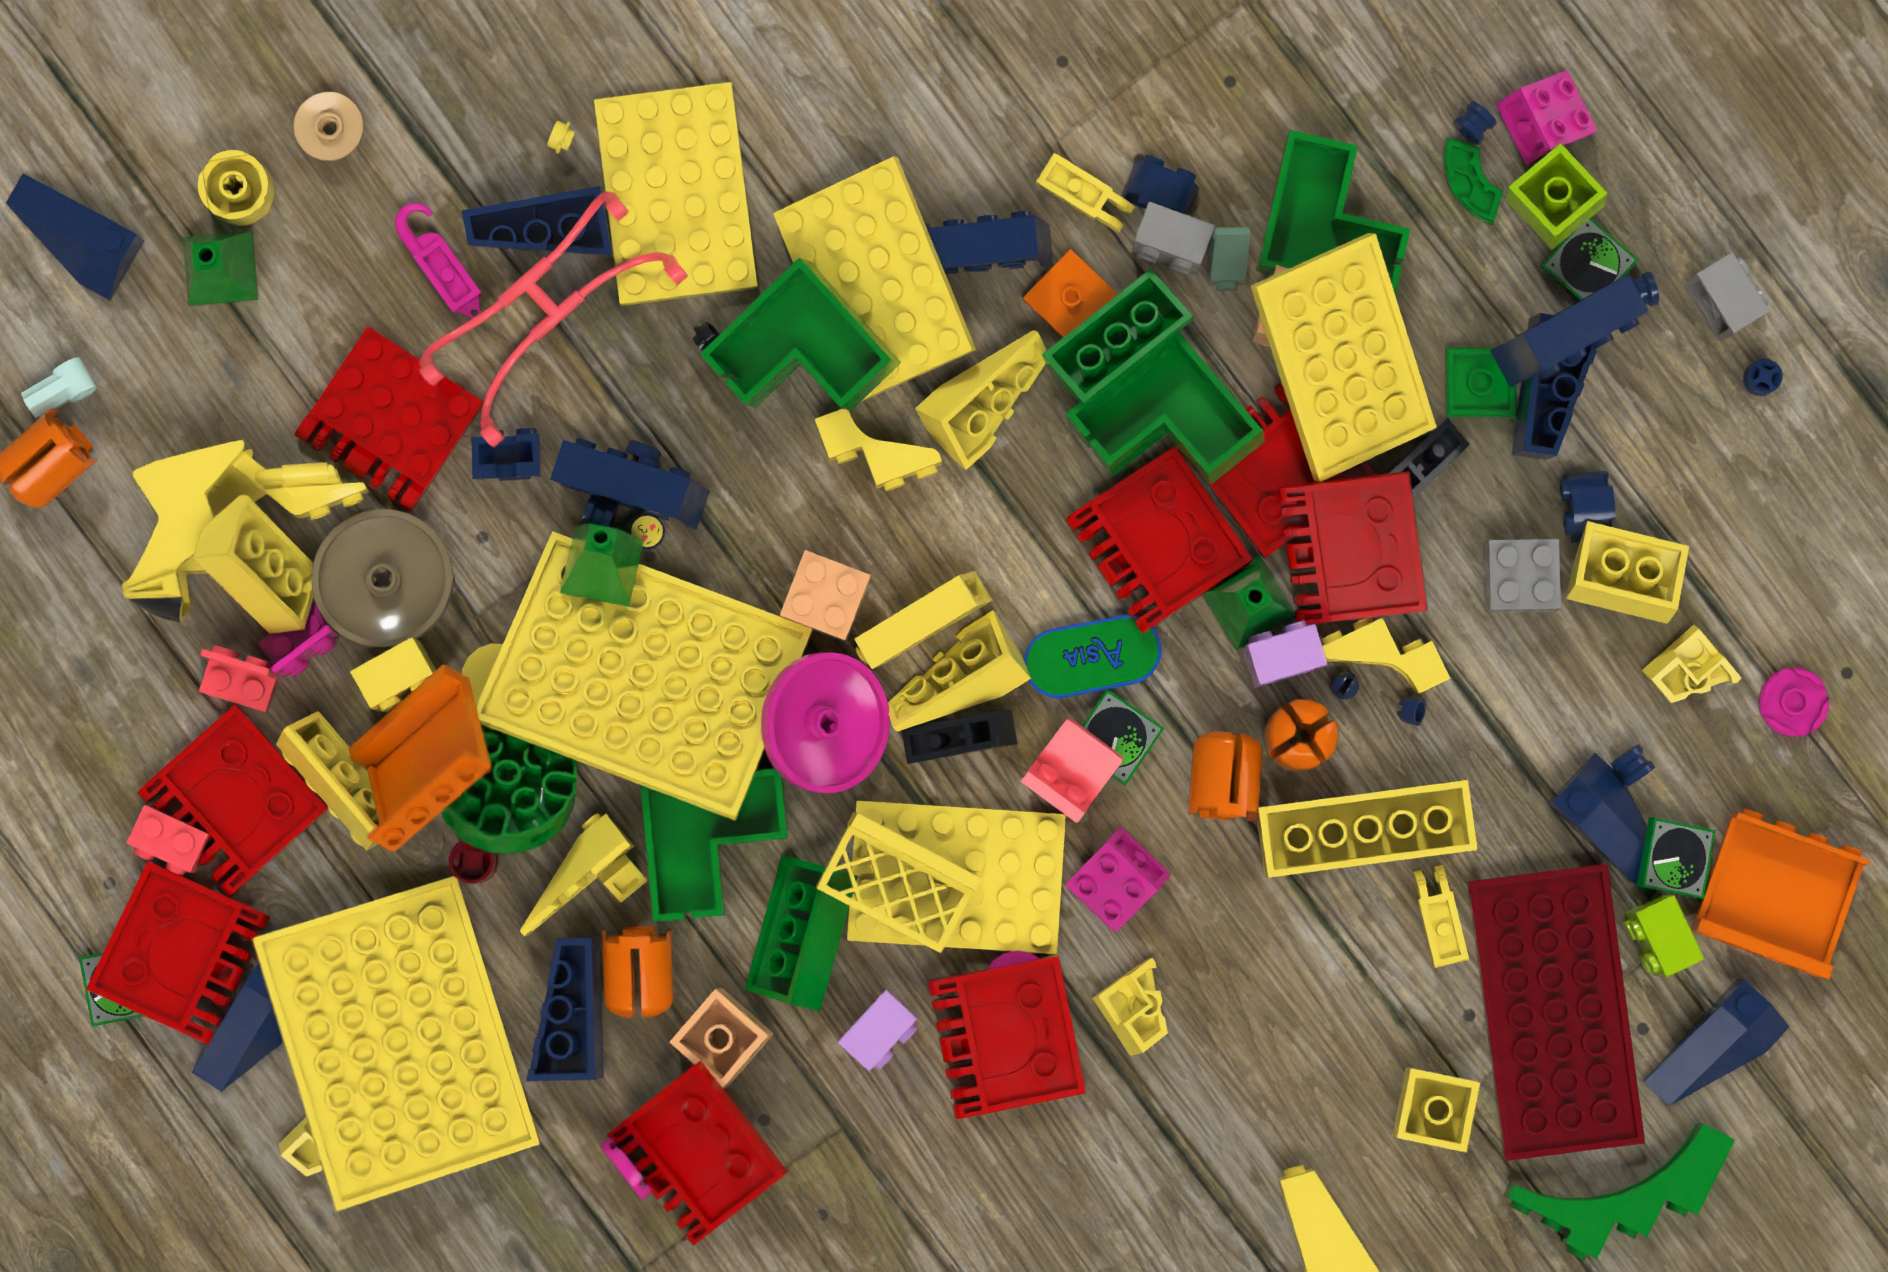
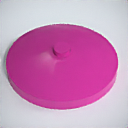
(825, 722)

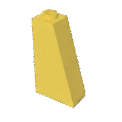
(922, 619)
(1319, 1227)

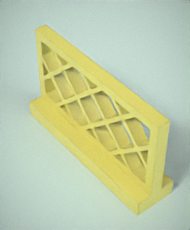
(911, 854)

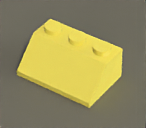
(1628, 572)

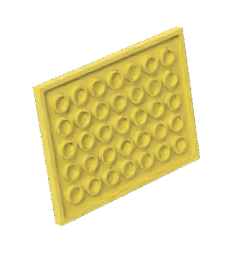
(642, 689)
(395, 1042)

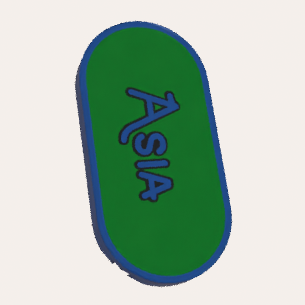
(1091, 657)

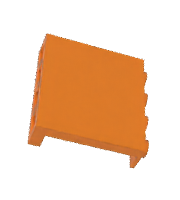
(422, 756)
(1779, 893)

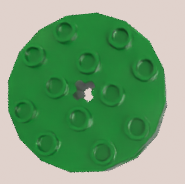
(517, 800)

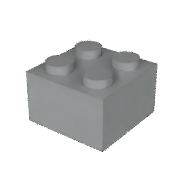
(1172, 239)
(1727, 296)
(1522, 575)

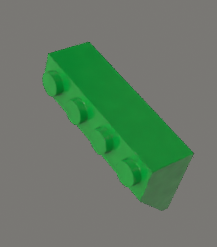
(1116, 337)
(799, 935)

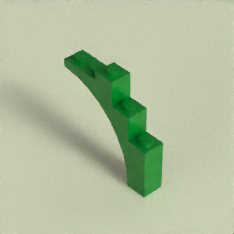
(1589, 1220)

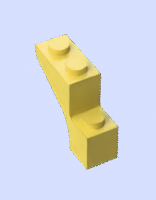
(886, 460)
(1374, 645)

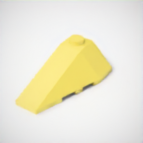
(974, 403)
(972, 672)
(590, 855)

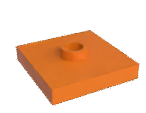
(1068, 294)

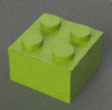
(1556, 196)
(1662, 936)

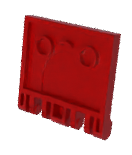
(391, 417)
(1251, 485)
(1164, 535)
(1359, 545)
(238, 795)
(171, 949)
(1014, 1034)
(700, 1150)

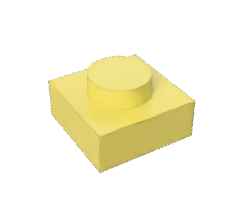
(622, 878)

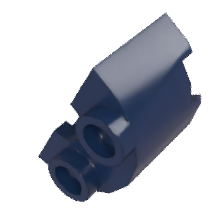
(1160, 185)
(511, 459)
(1588, 500)

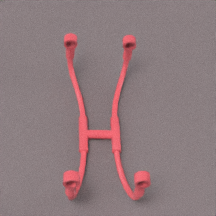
(555, 313)

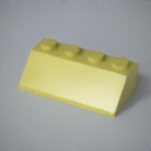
(257, 566)
(330, 772)

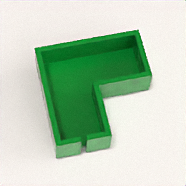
(1309, 207)
(797, 324)
(1173, 396)
(686, 843)

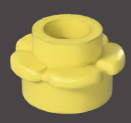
(561, 136)

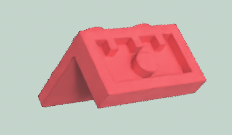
(238, 681)
(1072, 769)

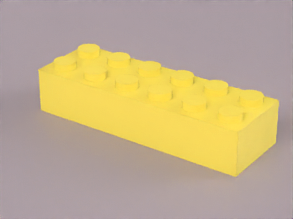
(1366, 829)

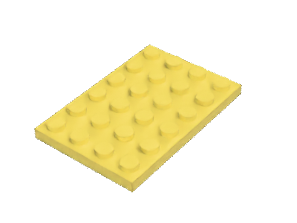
(682, 179)
(884, 264)
(1344, 356)
(1010, 850)

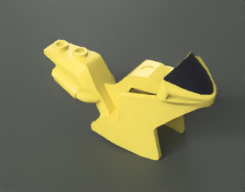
(194, 490)

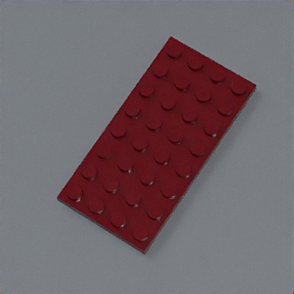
(1556, 1012)

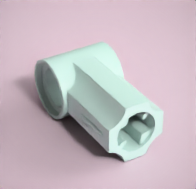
(67, 384)

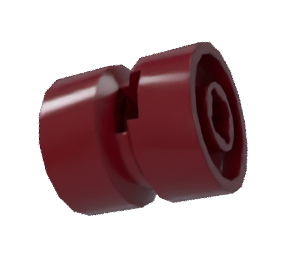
(472, 864)

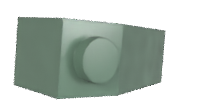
(1228, 257)

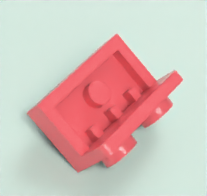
(167, 839)

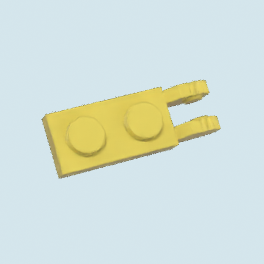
(1082, 191)
(1440, 920)

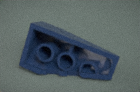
(82, 240)
(1605, 816)
(243, 1036)
(1723, 1039)

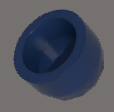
(1338, 680)
(1412, 710)

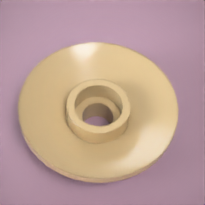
(320, 111)

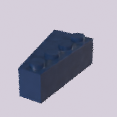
(540, 224)
(992, 241)
(1571, 331)
(1548, 404)
(630, 482)
(571, 1016)

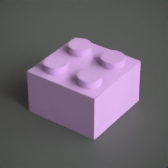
(1284, 655)
(878, 1031)

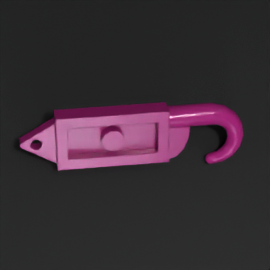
(439, 264)

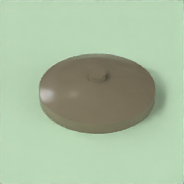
(382, 578)

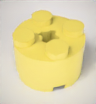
(220, 177)

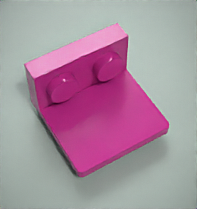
(1545, 116)
(292, 649)
(1118, 879)

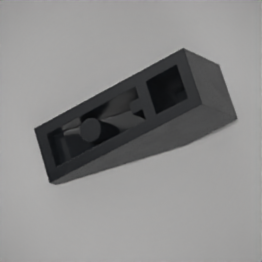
(1431, 455)
(959, 736)

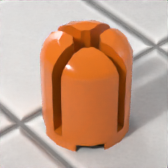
(44, 460)
(1307, 715)
(1225, 776)
(620, 971)

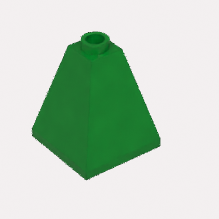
(220, 268)
(602, 564)
(1238, 614)

